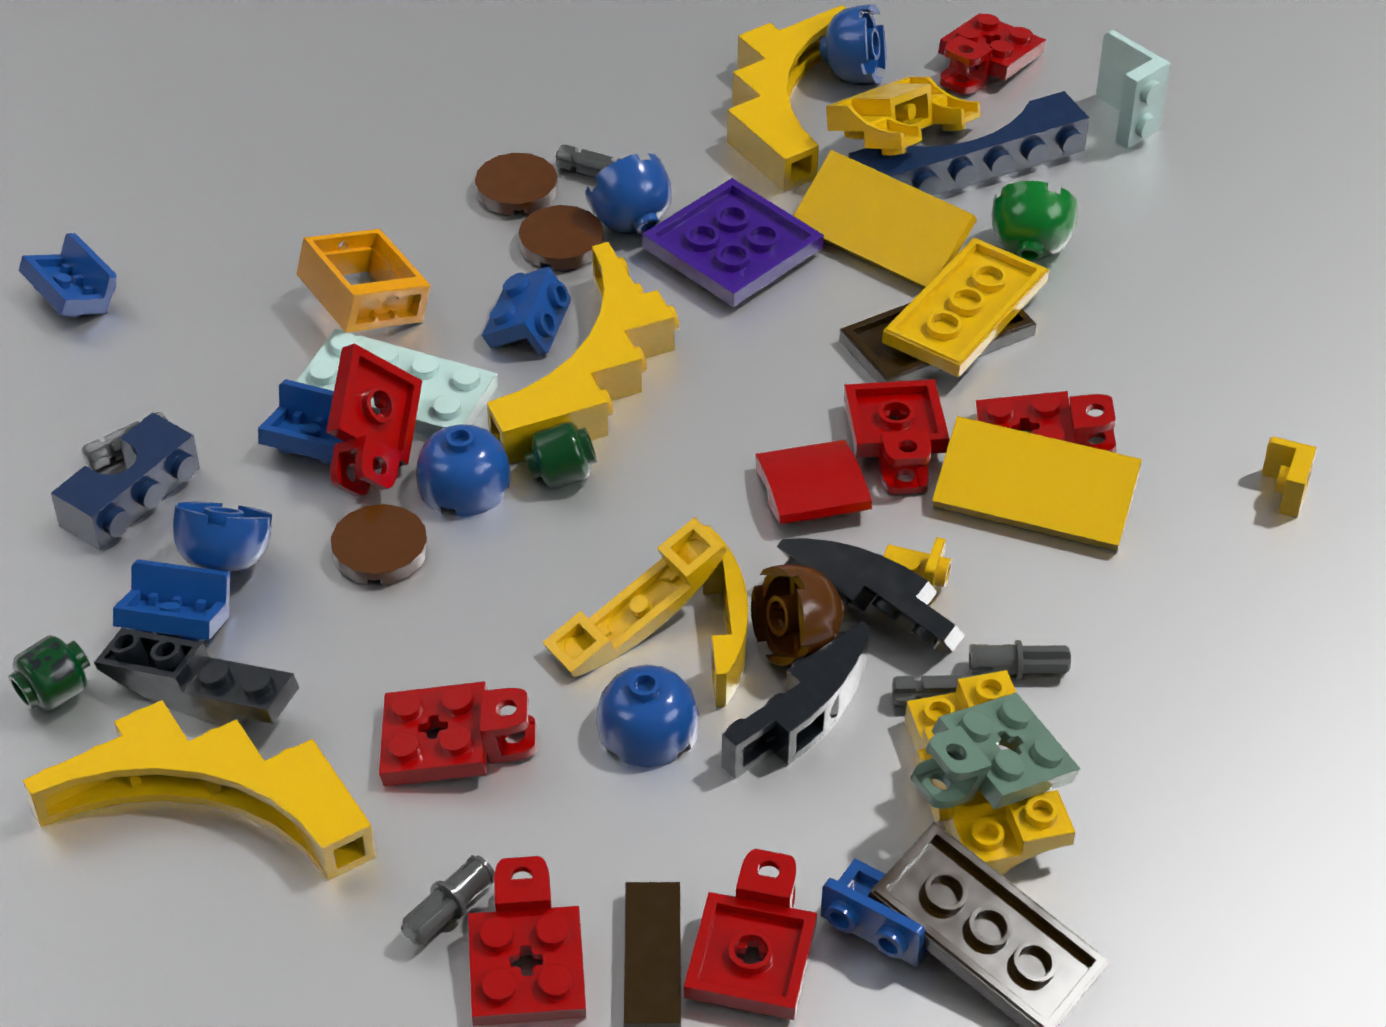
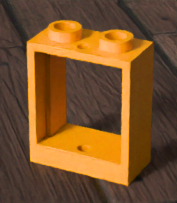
(392, 300)

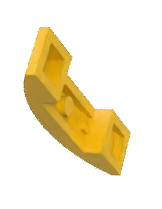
(642, 606)
(728, 650)

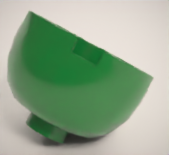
(1034, 220)

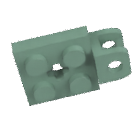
(970, 760)

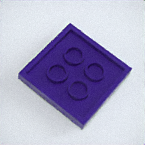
(732, 241)

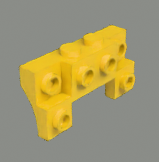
(896, 113)
(1000, 835)

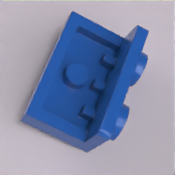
(71, 281)
(530, 309)
(300, 422)
(174, 600)
(850, 910)

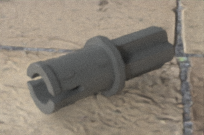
(1019, 659)
(447, 900)

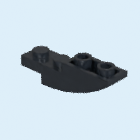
(865, 575)
(194, 682)
(814, 700)

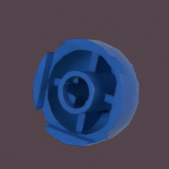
(855, 45)
(631, 194)
(462, 470)
(221, 536)
(647, 716)

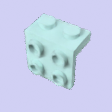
(1134, 84)

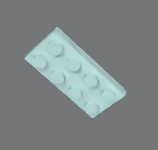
(449, 390)

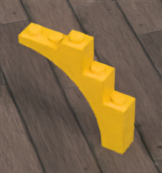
(762, 120)
(601, 370)
(221, 769)

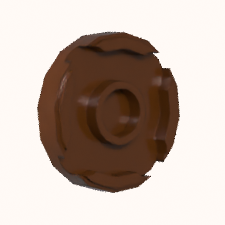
(516, 183)
(560, 237)
(379, 544)

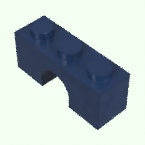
(104, 505)

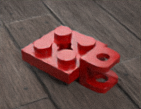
(986, 48)
(1054, 417)
(371, 438)
(900, 444)
(471, 732)
(759, 918)
(521, 927)

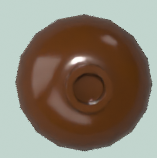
(795, 612)

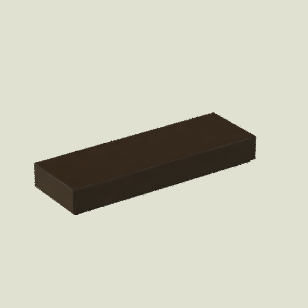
(652, 955)

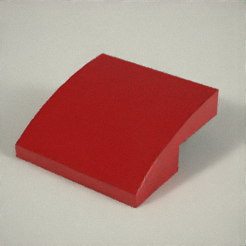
(813, 481)

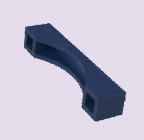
(1040, 133)

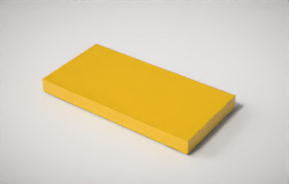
(883, 220)
(965, 307)
(1037, 483)

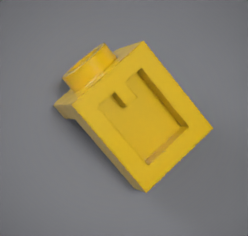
(1292, 467)
(930, 566)

